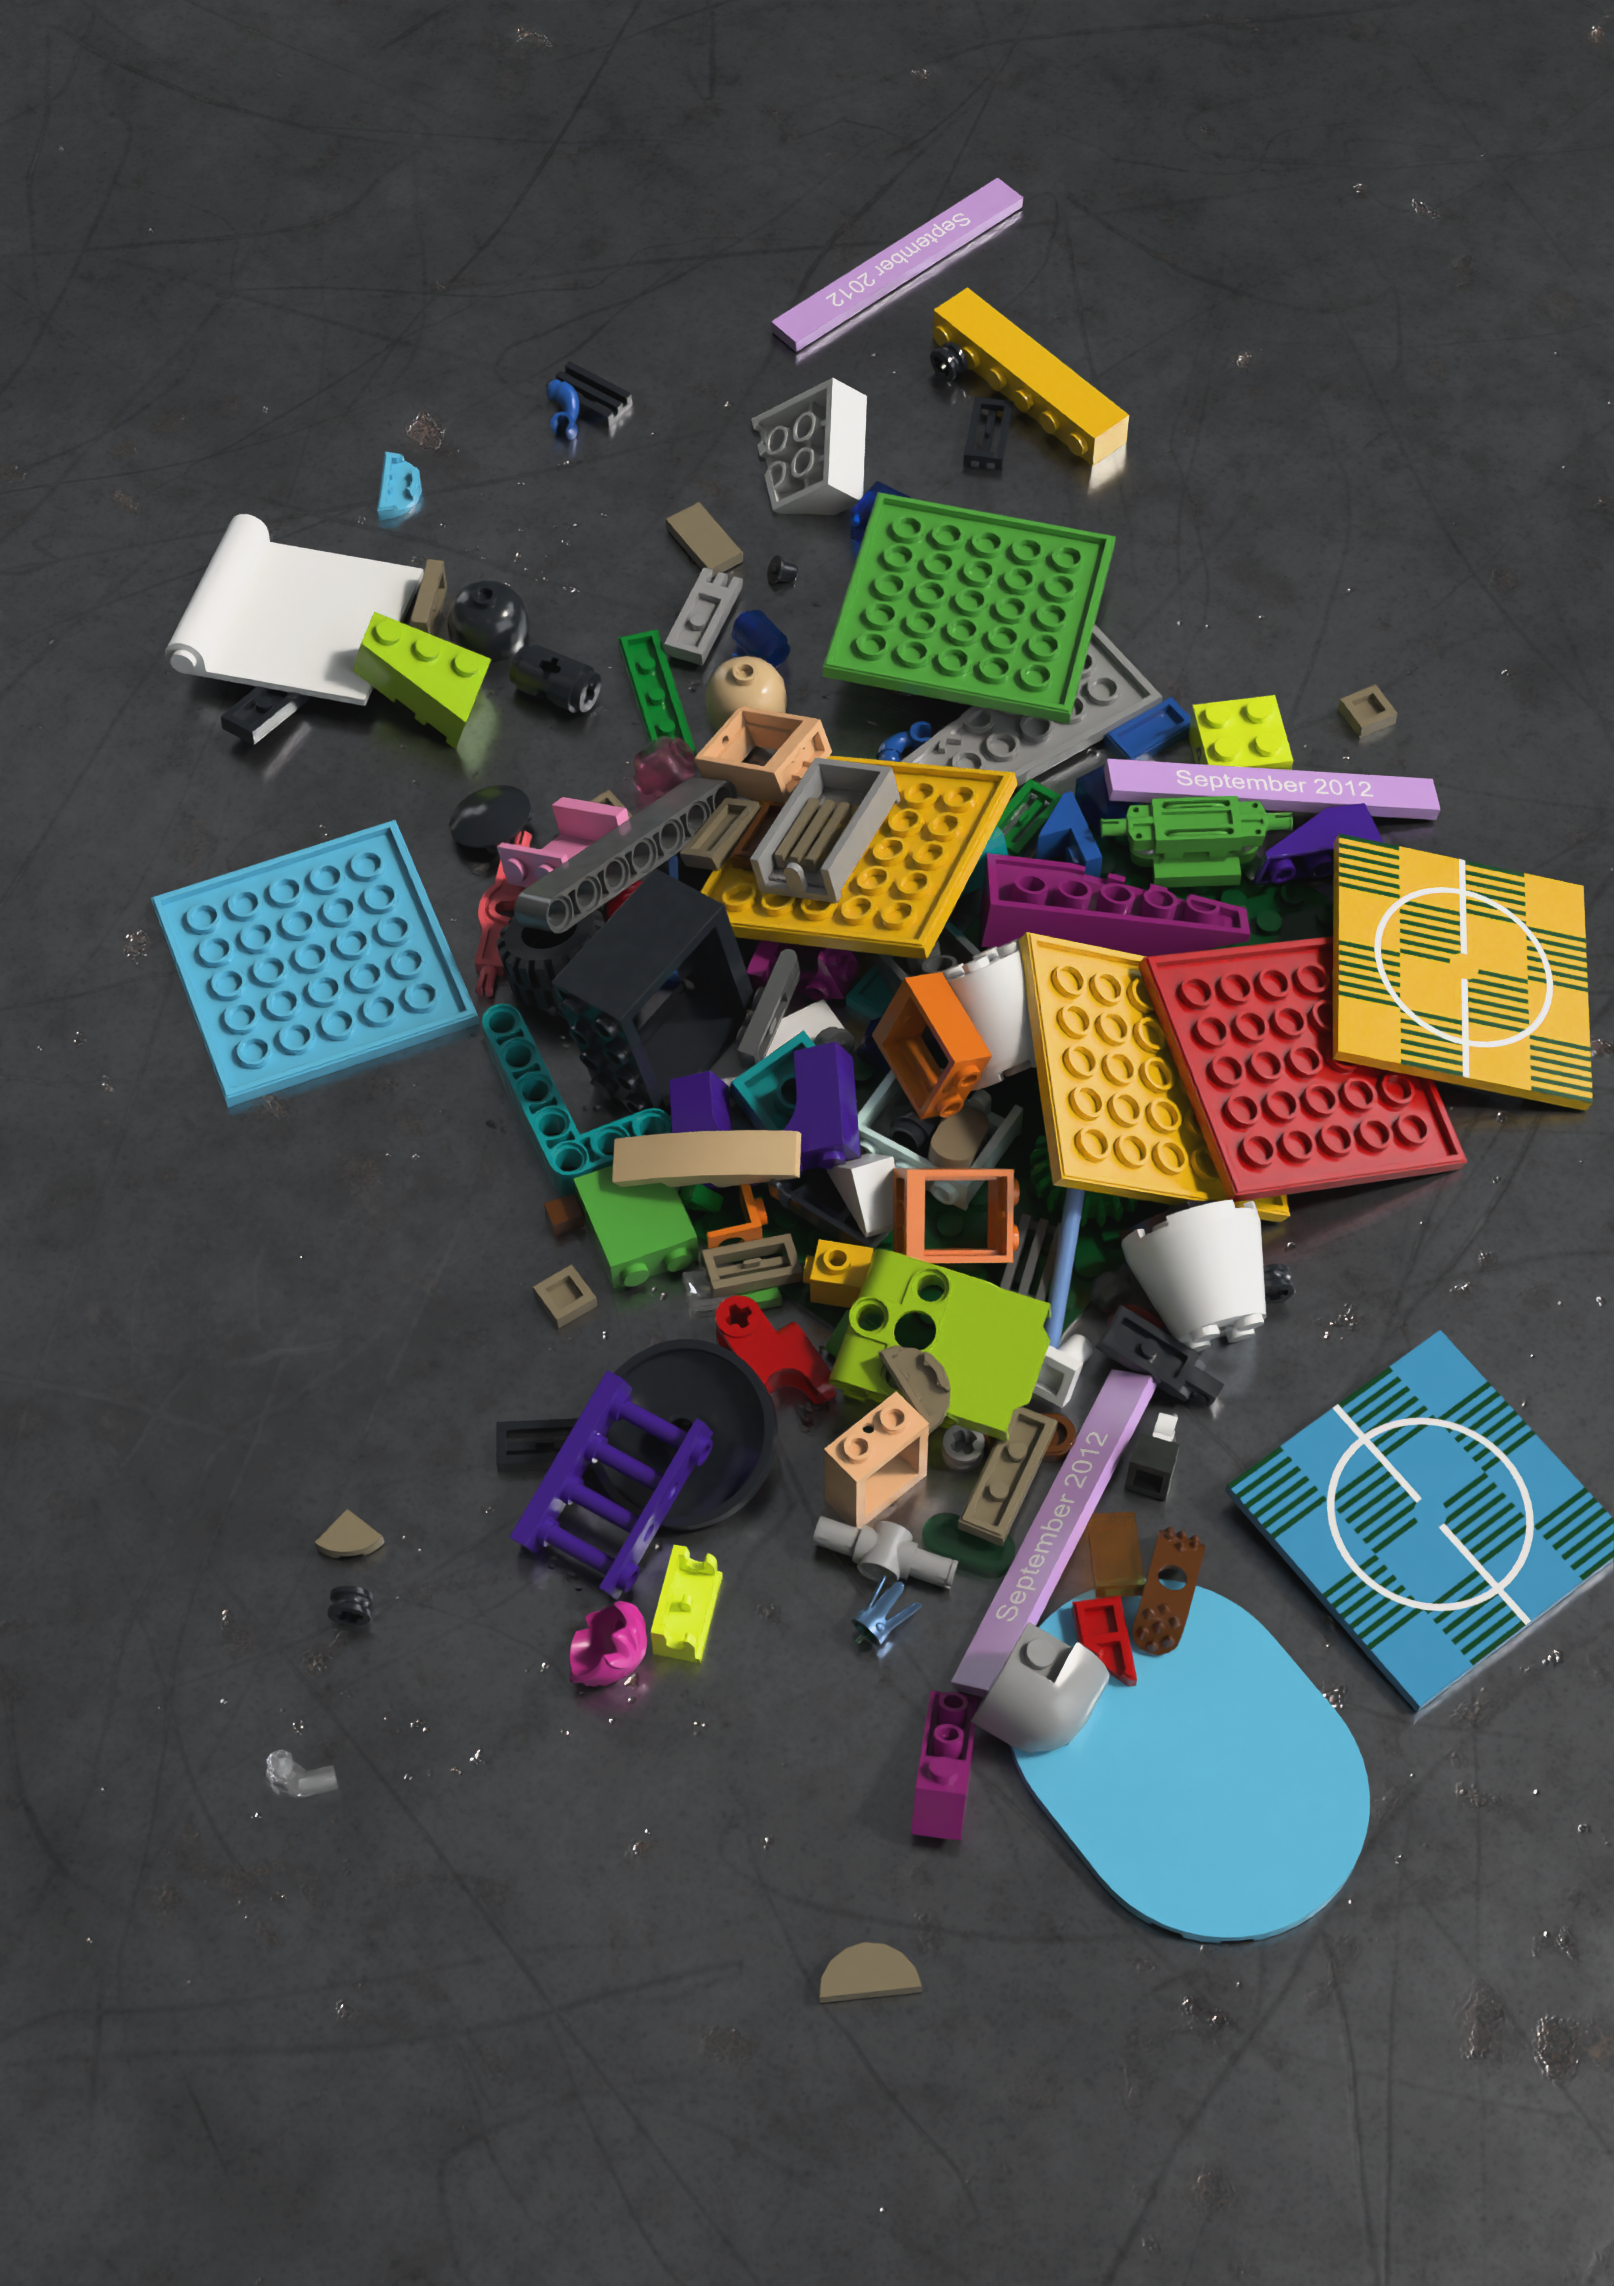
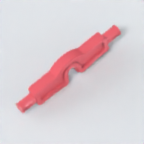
(496, 899)

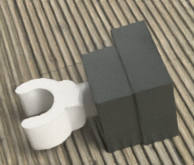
(1154, 1460)

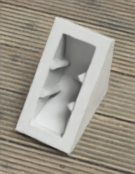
(867, 1191)

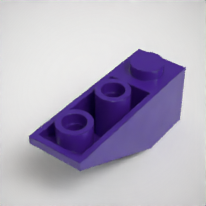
(1311, 847)

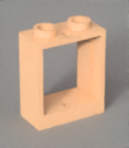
(794, 736)
(876, 1468)

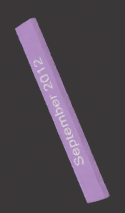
(896, 264)
(1272, 787)
(1056, 1528)

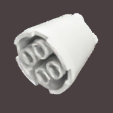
(996, 1003)
(1203, 1272)

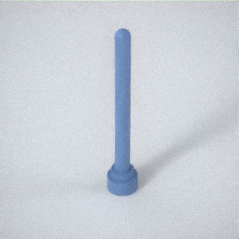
(1064, 1264)

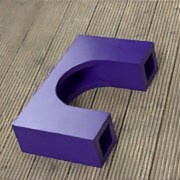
(822, 1113)

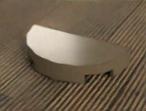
(920, 1381)
(868, 1972)

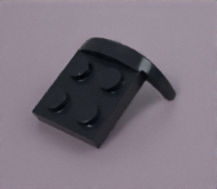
(820, 1203)

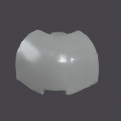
(1042, 1692)

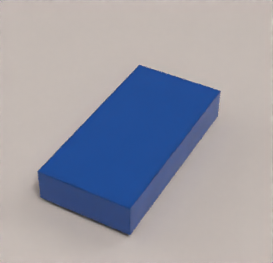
(1149, 732)

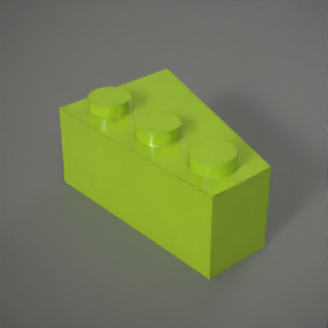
(422, 672)

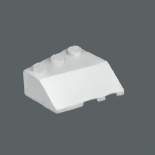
(815, 450)

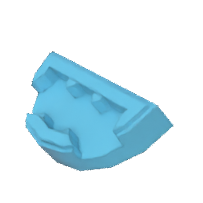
(398, 488)

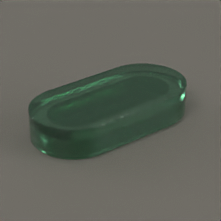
(974, 1554)

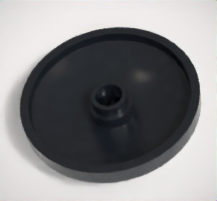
(716, 1386)

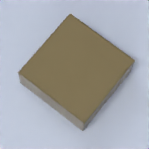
(1367, 711)
(565, 1296)

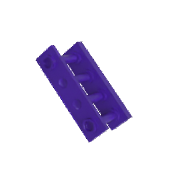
(589, 1444)

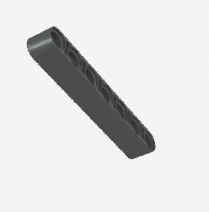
(620, 856)

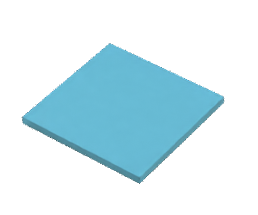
(313, 962)

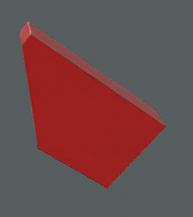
(1103, 1630)

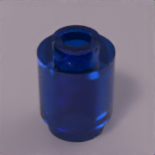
(760, 637)

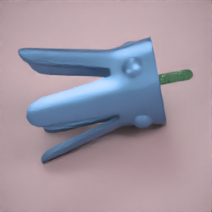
(871, 1620)

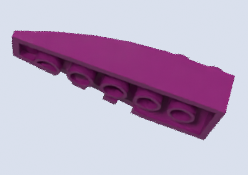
(1085, 909)

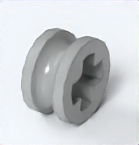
(959, 1460)

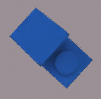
(1069, 835)

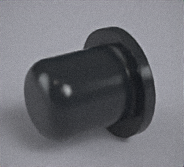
(781, 571)

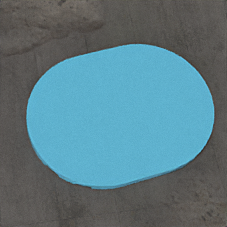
(1211, 1787)

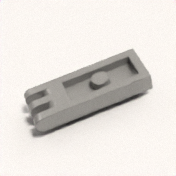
(702, 617)

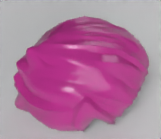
(609, 1646)

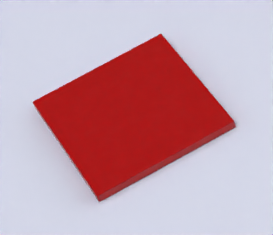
(1263, 1079)

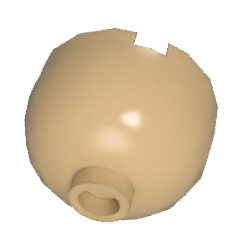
(743, 683)

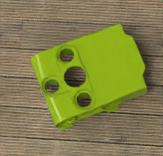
(983, 1339)

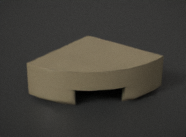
(349, 1537)

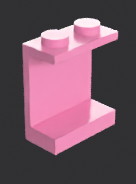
(579, 827)

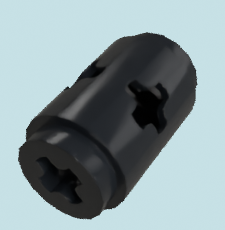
(555, 678)

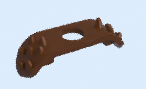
(1161, 1610)

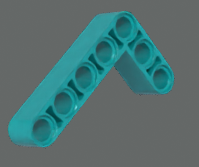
(550, 1114)

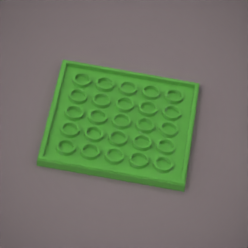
(970, 607)

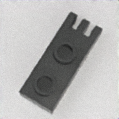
(768, 1008)

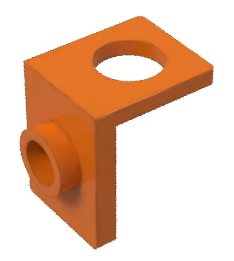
(755, 1217)

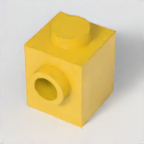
(837, 1272)

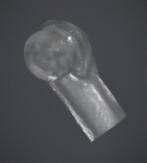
(295, 1780)

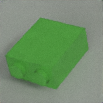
(635, 1227)

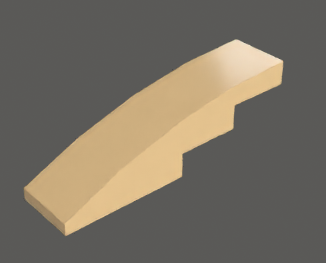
(707, 1157)

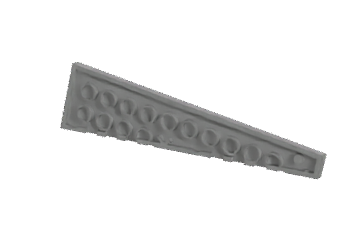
(997, 740)

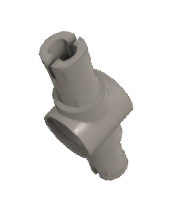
(885, 1550)

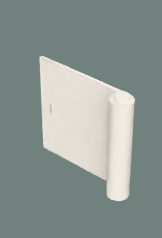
(286, 615)

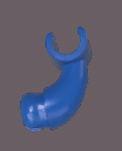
(568, 399)
(894, 745)

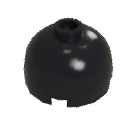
(488, 620)

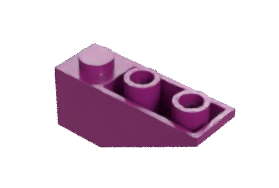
(944, 1766)

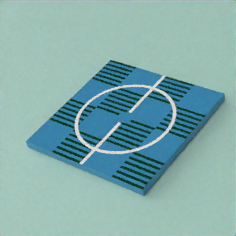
(1427, 1519)

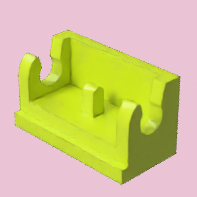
(685, 1606)

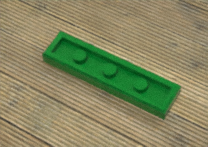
(654, 687)

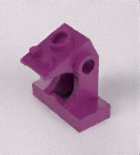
(830, 981)

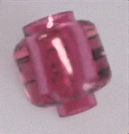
(663, 766)

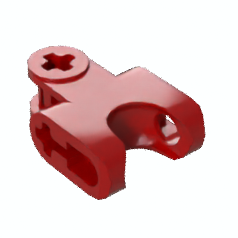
(777, 1356)

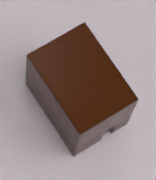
(564, 1214)

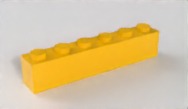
(1031, 377)

